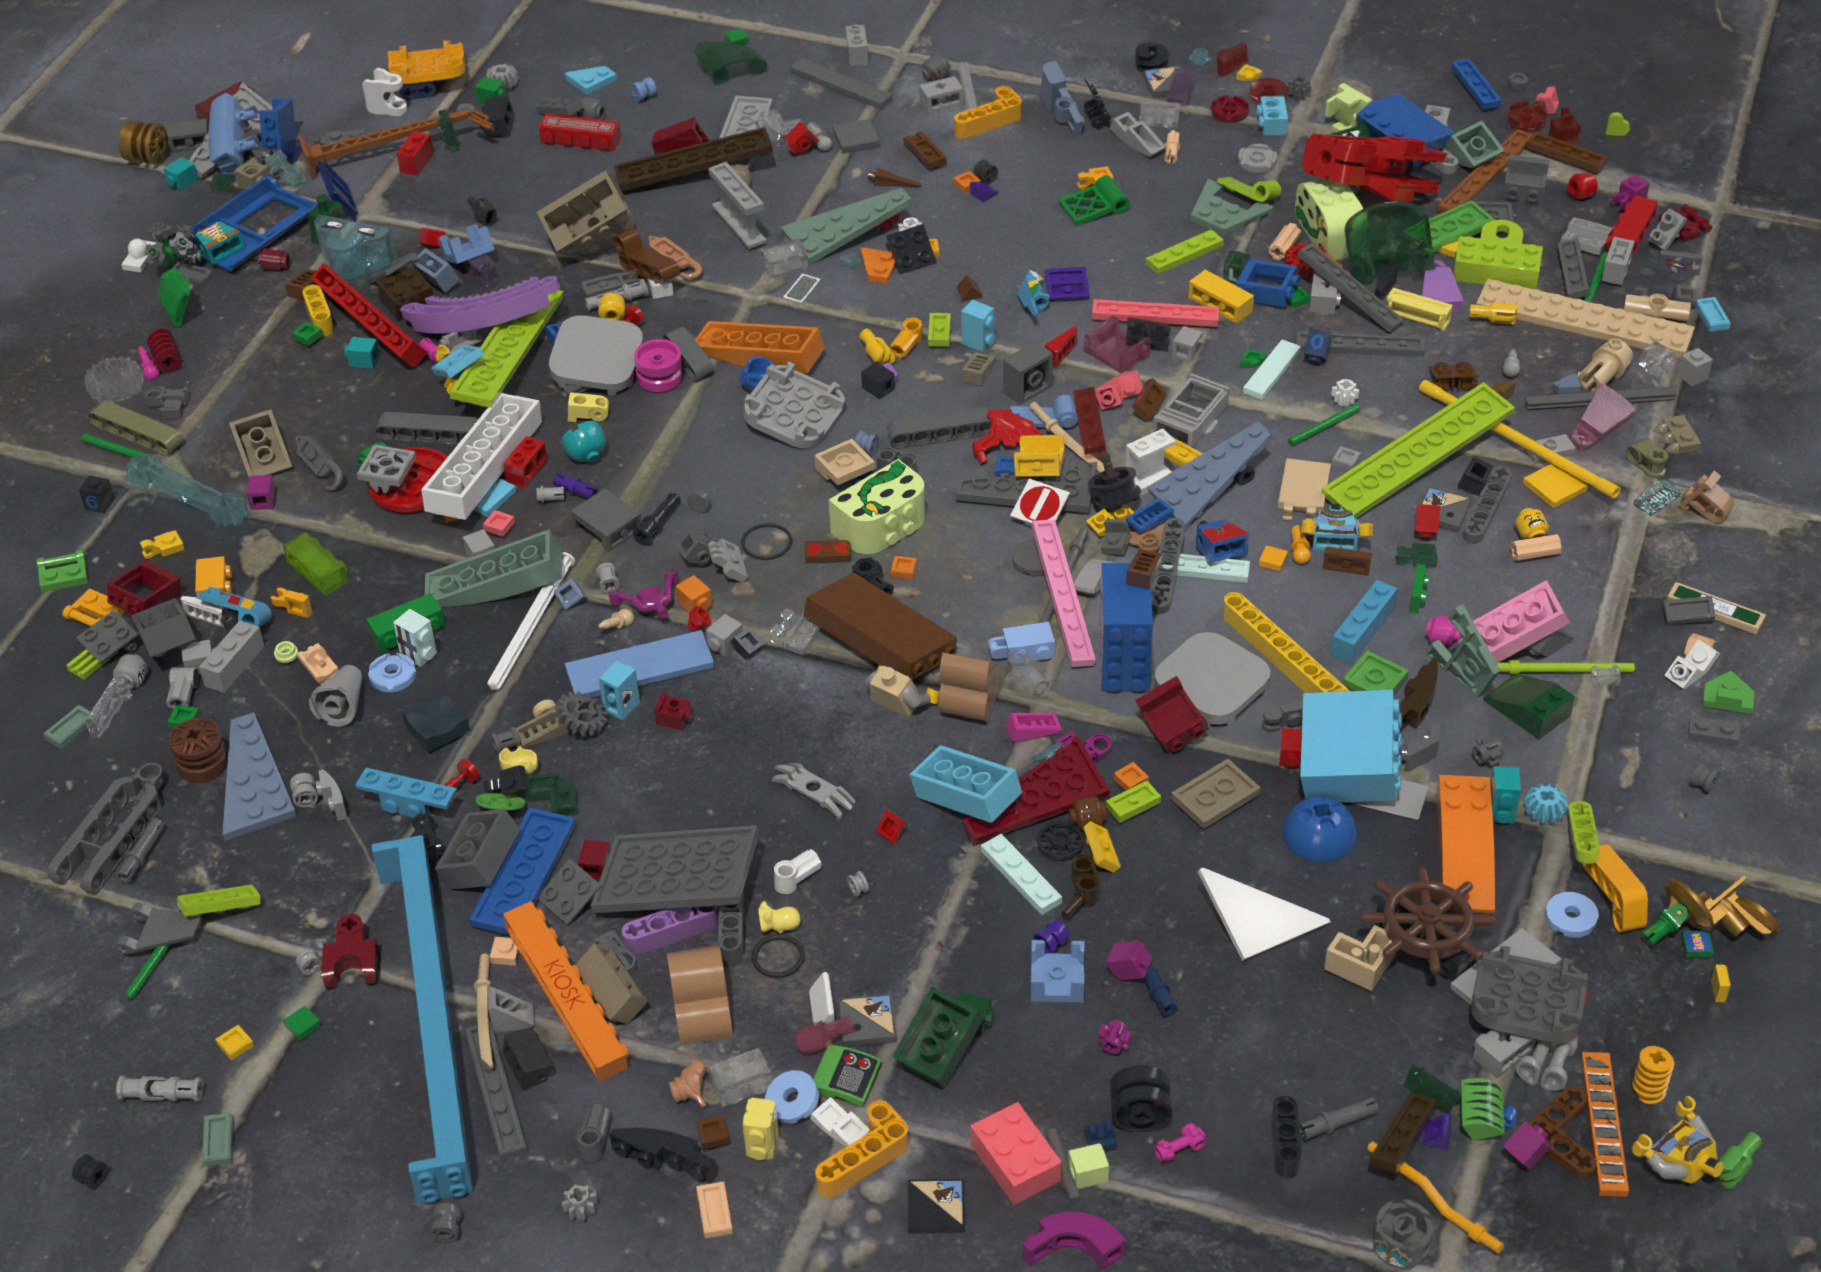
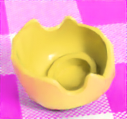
(519, 757)

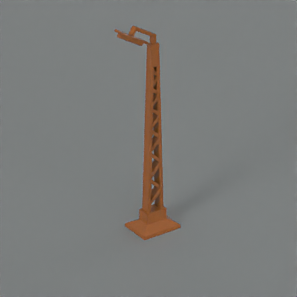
(345, 147)

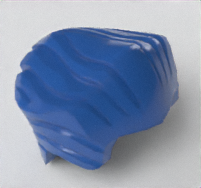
(754, 372)

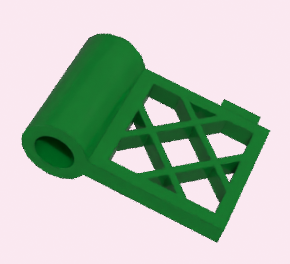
(1106, 194)

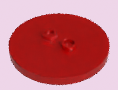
(409, 496)

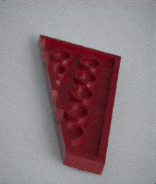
(1045, 792)

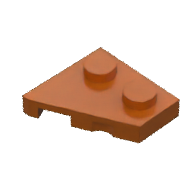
(878, 265)

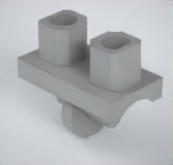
(1667, 229)

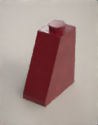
(678, 136)

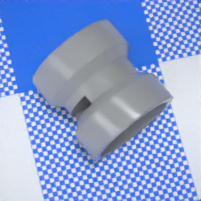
(303, 790)

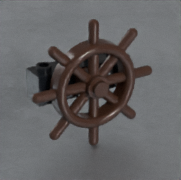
(1424, 929)

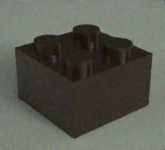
(401, 289)

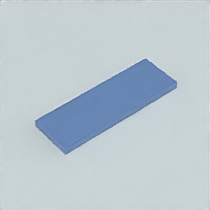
(651, 661)

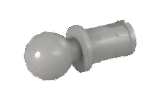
(825, 142)

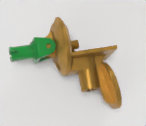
(1732, 911)

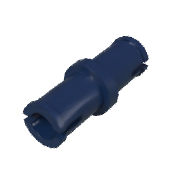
(1160, 991)

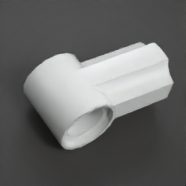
(791, 872)

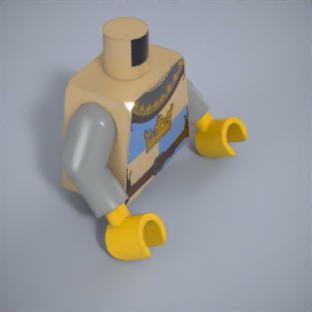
(897, 691)

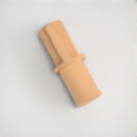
(1172, 147)

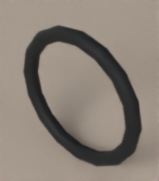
(773, 937)

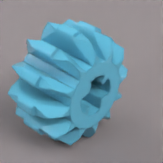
(1546, 803)

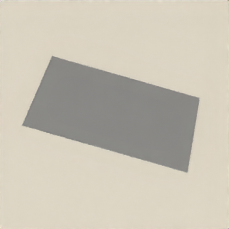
(1408, 802)

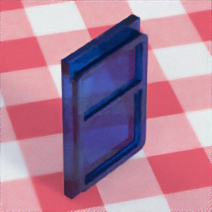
(338, 190)

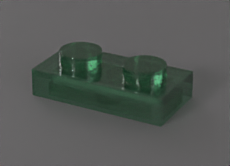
(445, 125)

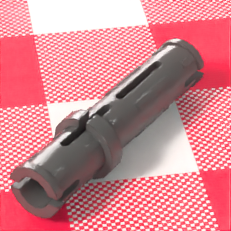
(135, 858)
(1328, 1122)

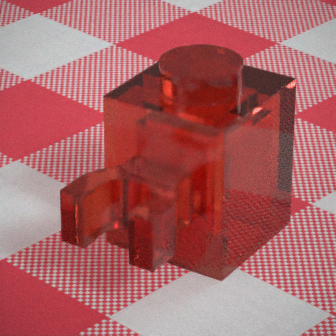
(1565, 128)

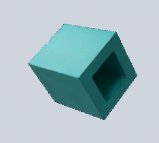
(180, 174)
(362, 352)

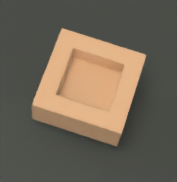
(504, 952)

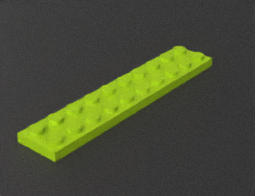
(503, 353)
(1418, 450)

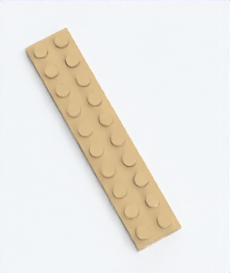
(1588, 318)

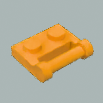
(90, 603)

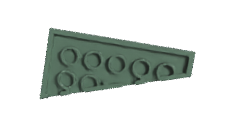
(839, 226)

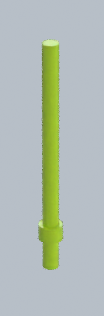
(1515, 667)

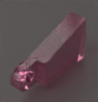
(1602, 415)

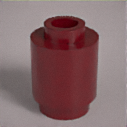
(274, 259)

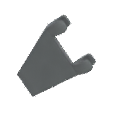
(161, 929)

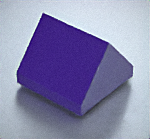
(1438, 1132)

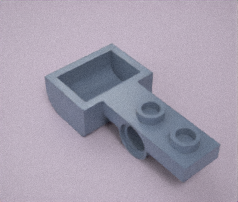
(1056, 97)

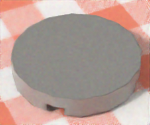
(1257, 158)

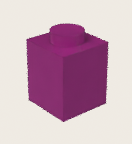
(261, 492)
(1129, 960)
(1528, 1145)

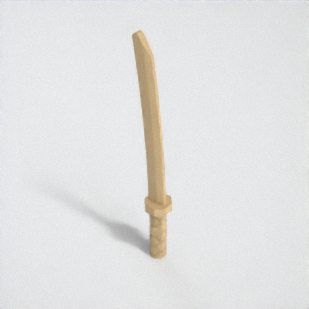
(1053, 426)
(482, 986)

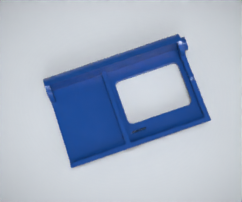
(247, 204)

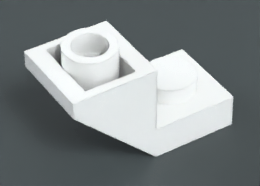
(1692, 667)

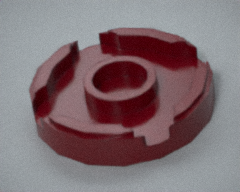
(1229, 109)

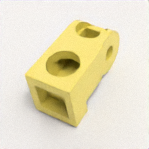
(587, 407)

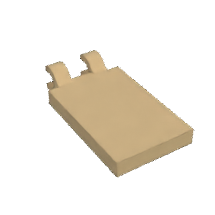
(1303, 487)

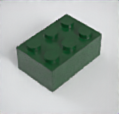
(938, 1037)

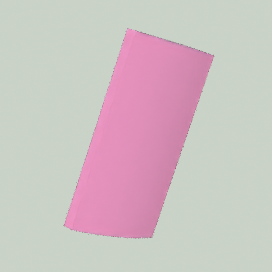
(1521, 621)

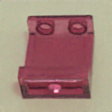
(1112, 348)

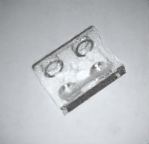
(1160, 114)

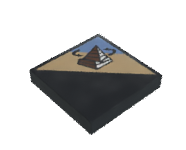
(936, 1206)

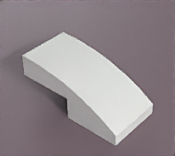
(838, 1124)

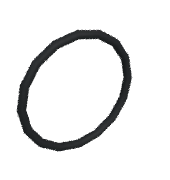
(765, 525)

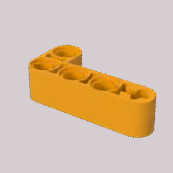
(1002, 111)
(1622, 888)
(836, 1176)

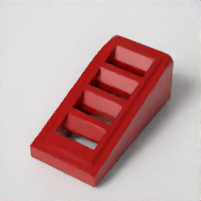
(1062, 345)

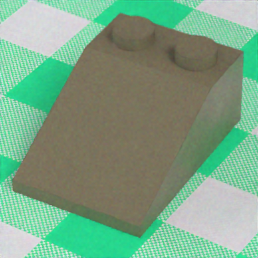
(260, 444)

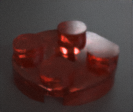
(1526, 116)

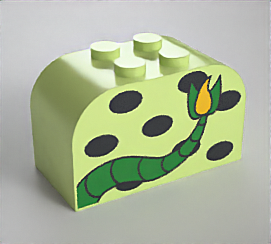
(1323, 211)
(879, 509)

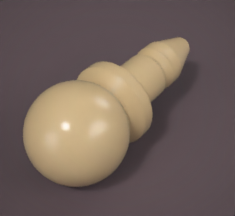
(619, 619)

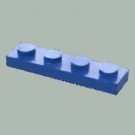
(1476, 84)

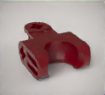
(349, 951)

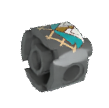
(1403, 1234)

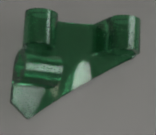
(718, 55)

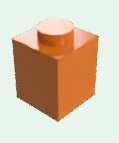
(693, 593)

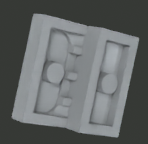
(1590, 235)

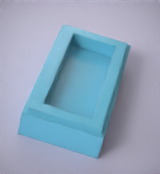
(1712, 314)

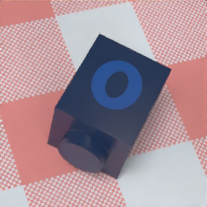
(1317, 345)

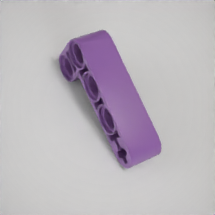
(668, 927)

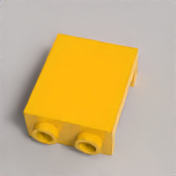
(1040, 455)

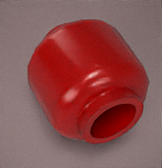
(1582, 185)

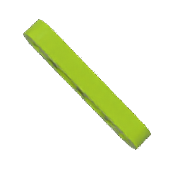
(1583, 832)

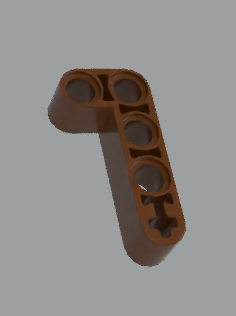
(643, 261)

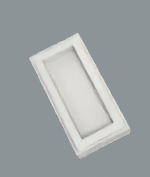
(137, 256)

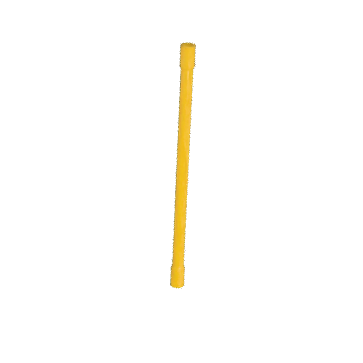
(1601, 484)

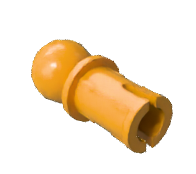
(1300, 546)

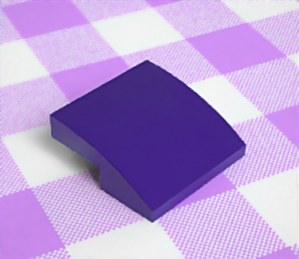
(1067, 283)

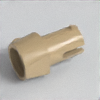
(1607, 363)

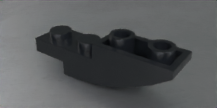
(657, 1146)

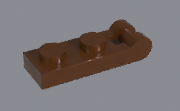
(925, 150)

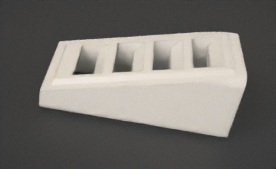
(660, 290)
(203, 610)

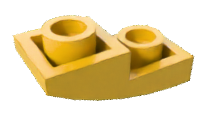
(1097, 521)

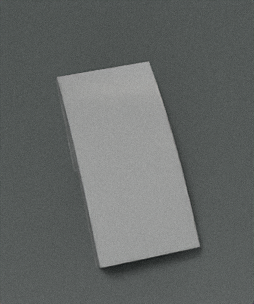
(1090, 577)
(331, 794)

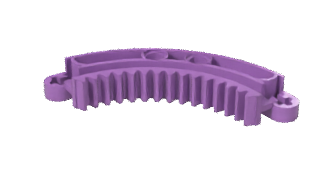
(482, 311)

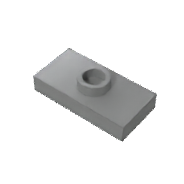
(1559, 444)

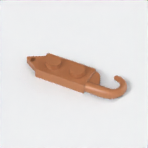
(668, 248)

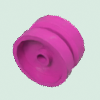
(658, 365)

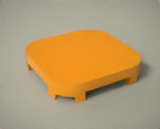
(427, 64)

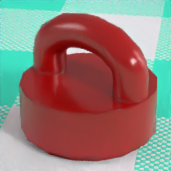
(699, 617)

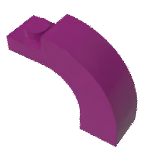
(1075, 1231)

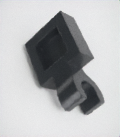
(510, 782)

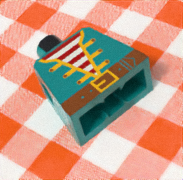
(219, 241)

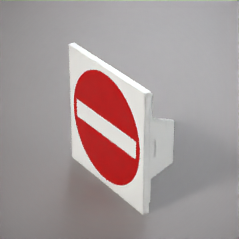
(1039, 502)

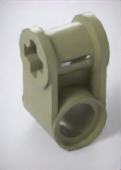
(1648, 457)

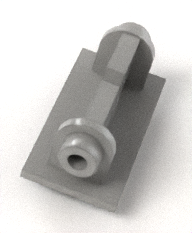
(454, 341)

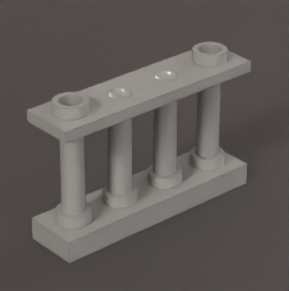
(740, 206)

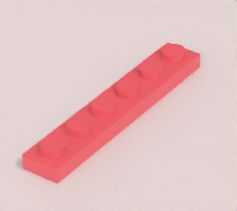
(1156, 312)

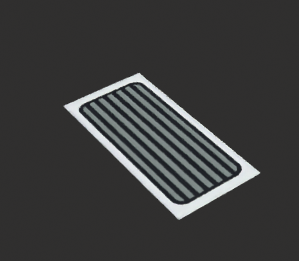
(801, 288)

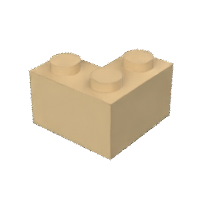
(1359, 961)

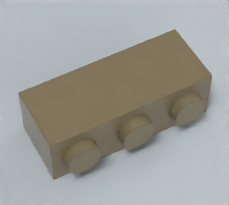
(610, 984)

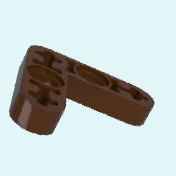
(1554, 1130)

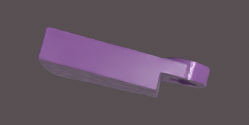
(1441, 286)

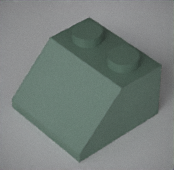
(1474, 145)

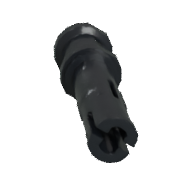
(652, 523)

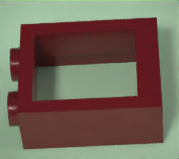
(145, 573)

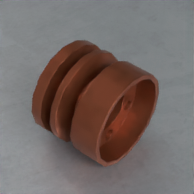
(198, 750)

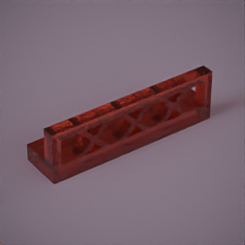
(1089, 421)

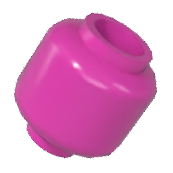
(1442, 629)

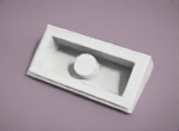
(821, 1000)

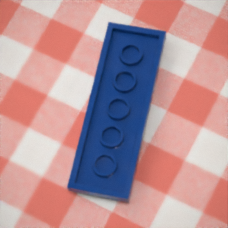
(524, 868)

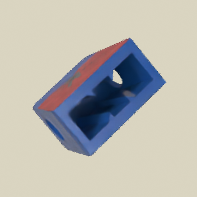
(1221, 540)

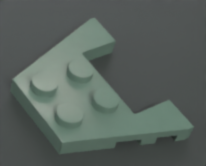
(1221, 215)
(1472, 658)

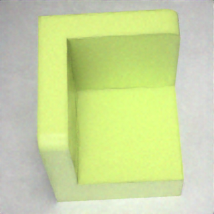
(1088, 1166)

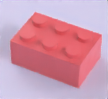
(1016, 1153)

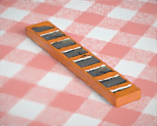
(1604, 1124)

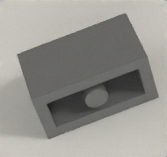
(187, 135)

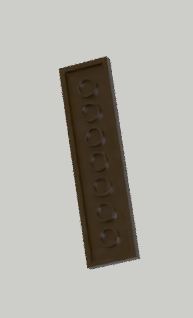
(693, 159)

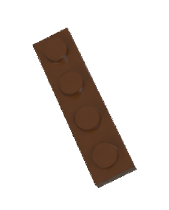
(1566, 152)

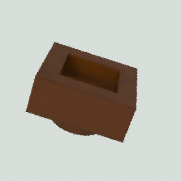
(712, 1132)

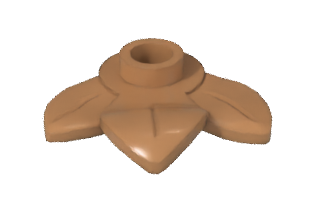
(1147, 540)

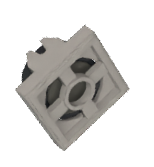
(386, 468)

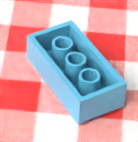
(965, 783)

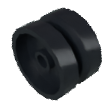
(1140, 1098)

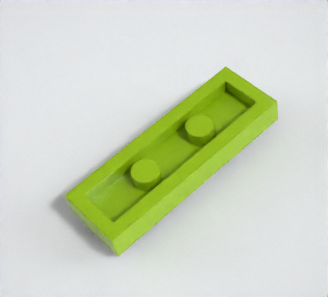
(218, 900)

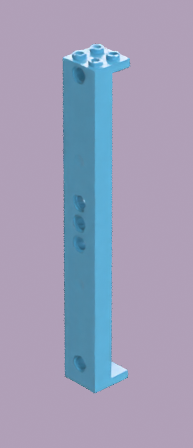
(450, 1171)

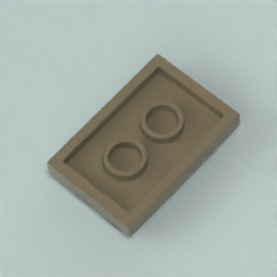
(1215, 793)

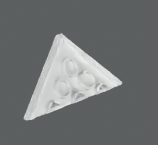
(1257, 918)

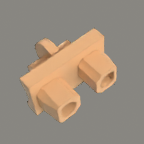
(318, 663)

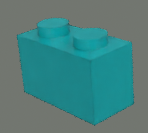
(1505, 793)

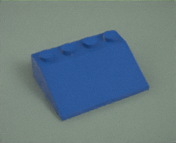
(1402, 118)

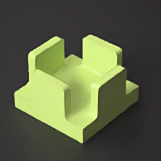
(1345, 107)

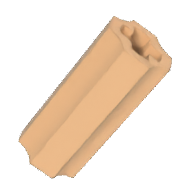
(1286, 238)
(1535, 547)

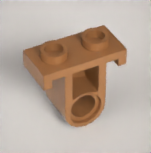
(1708, 498)

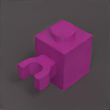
(1628, 188)

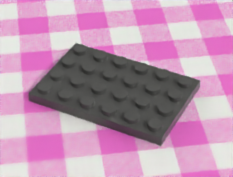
(676, 869)

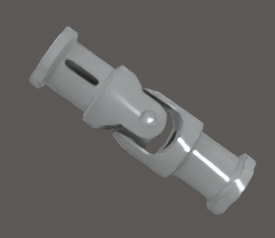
(170, 1089)

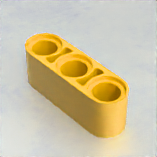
(318, 309)

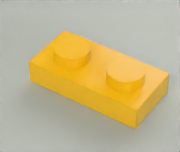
(1102, 847)

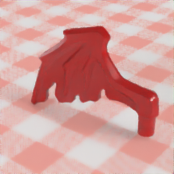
(1006, 428)

